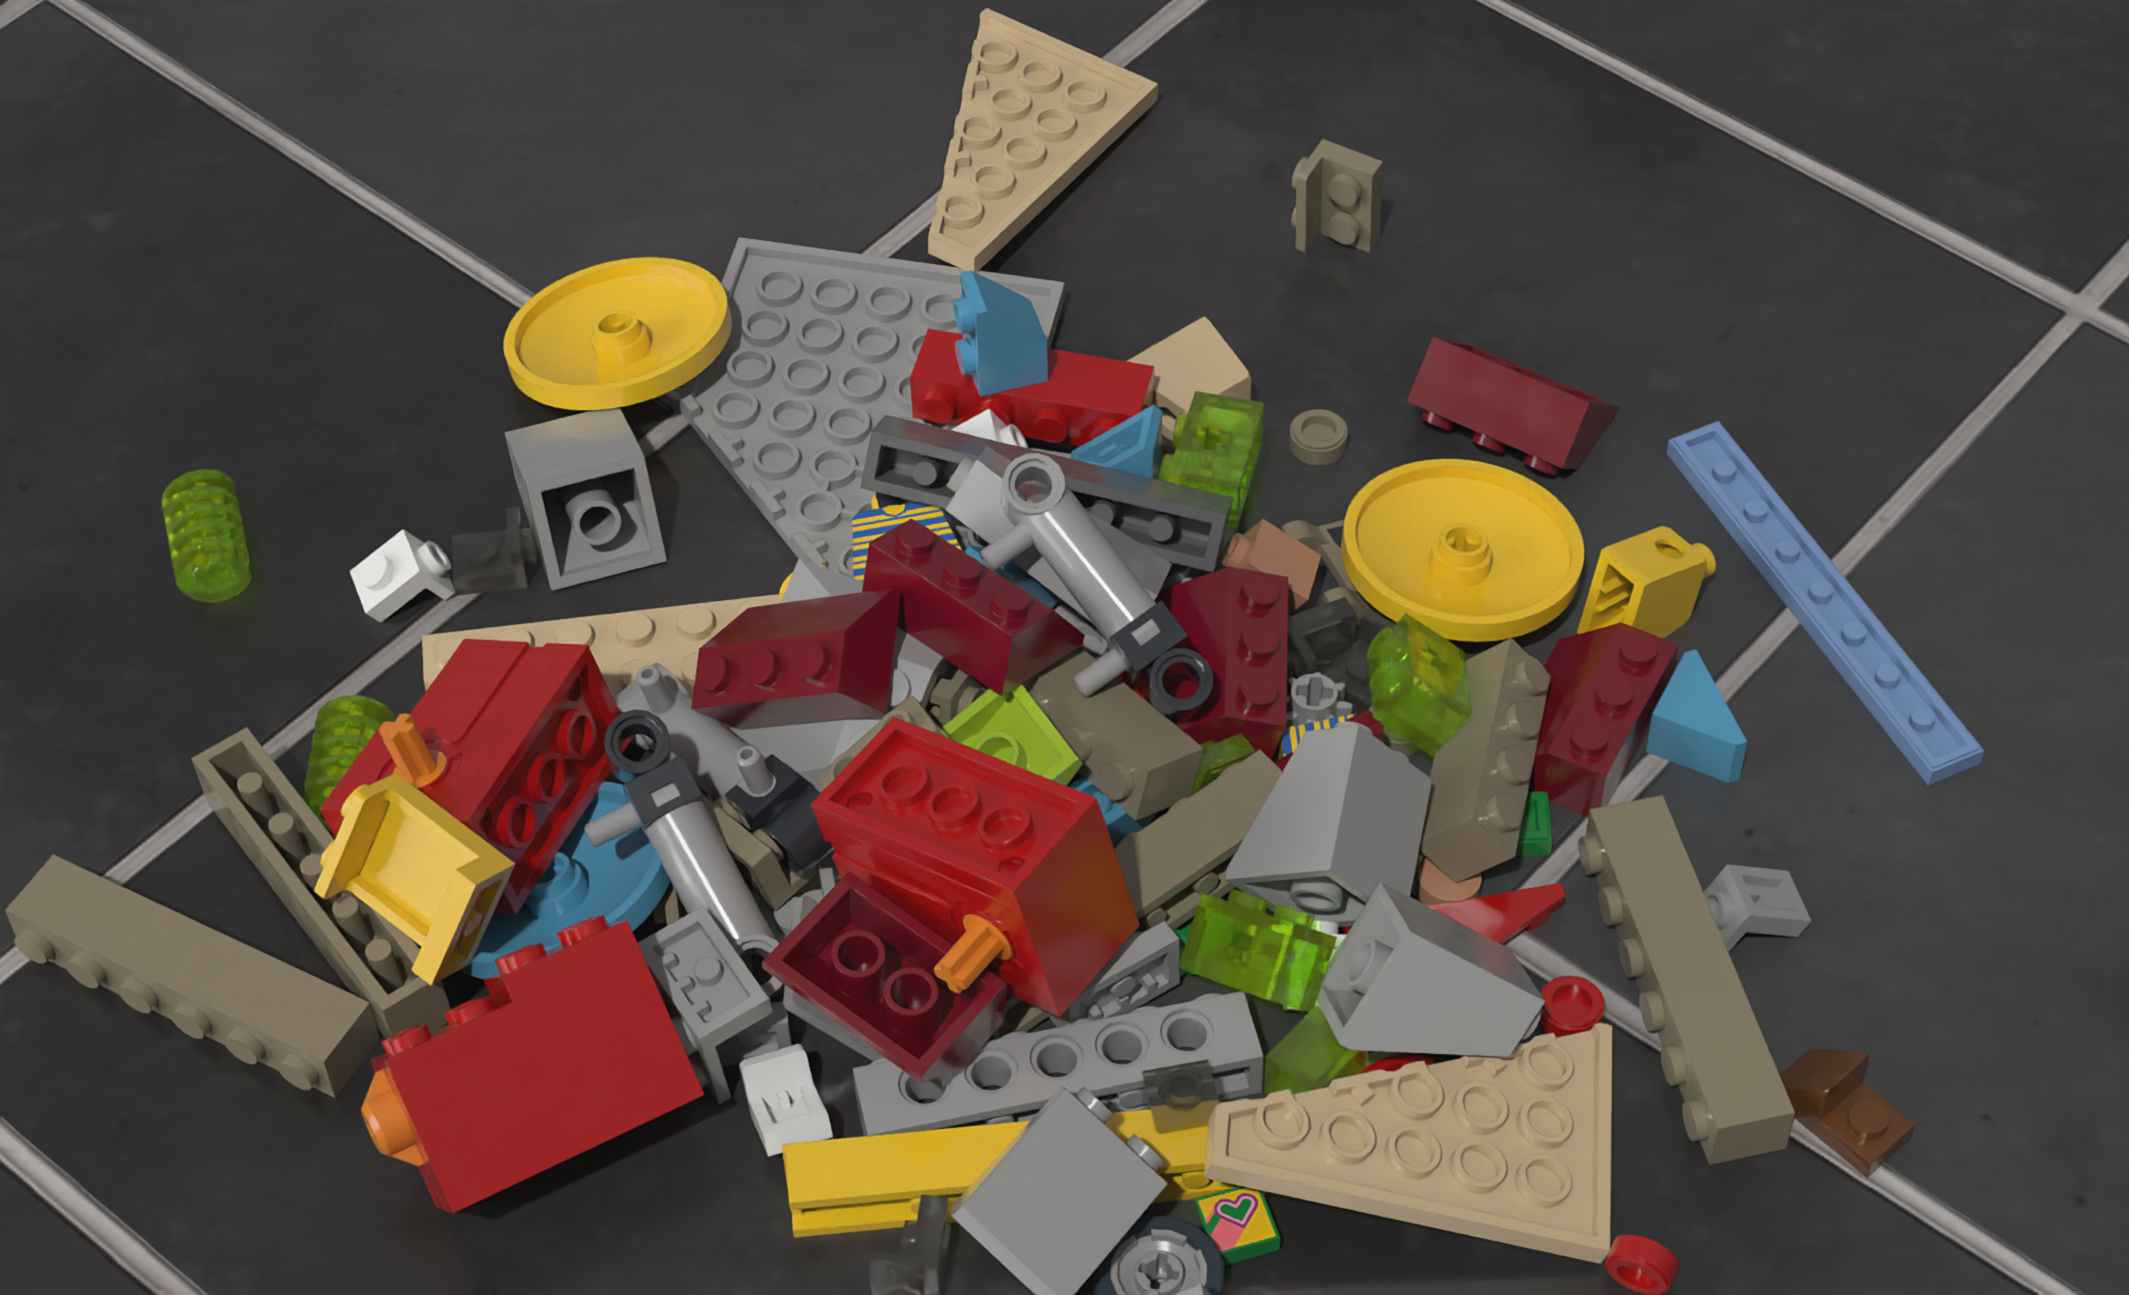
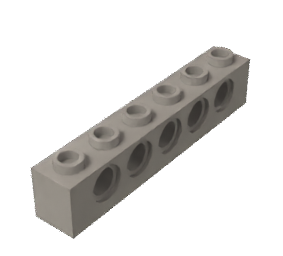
(1083, 1049)

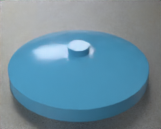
(581, 882)

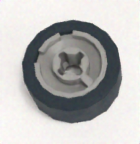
(1162, 1250)

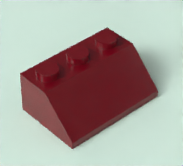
(1509, 405)
(967, 608)
(1241, 630)
(800, 662)
(1598, 712)
(876, 978)

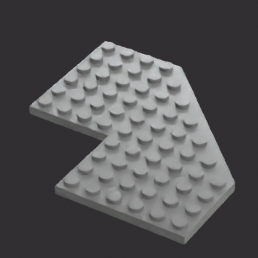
(810, 370)

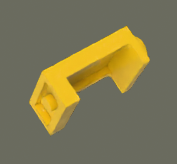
(416, 872)

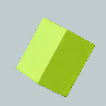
(1015, 732)

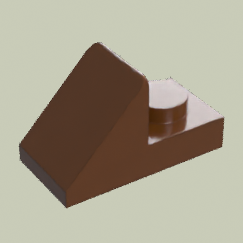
(1842, 1110)

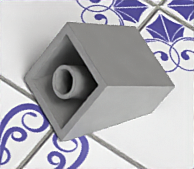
(586, 496)
(1335, 826)
(1425, 984)
(1060, 1194)

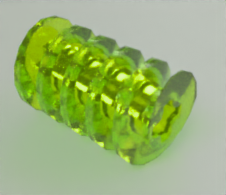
(206, 536)
(339, 737)

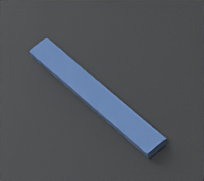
(1825, 604)

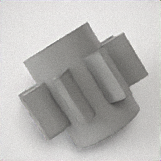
(1314, 699)

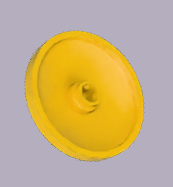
(617, 333)
(1462, 549)

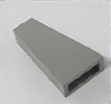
(979, 508)

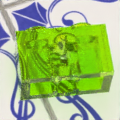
(1216, 447)
(1418, 683)
(1258, 951)

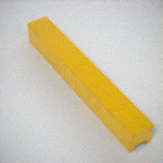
(881, 1177)

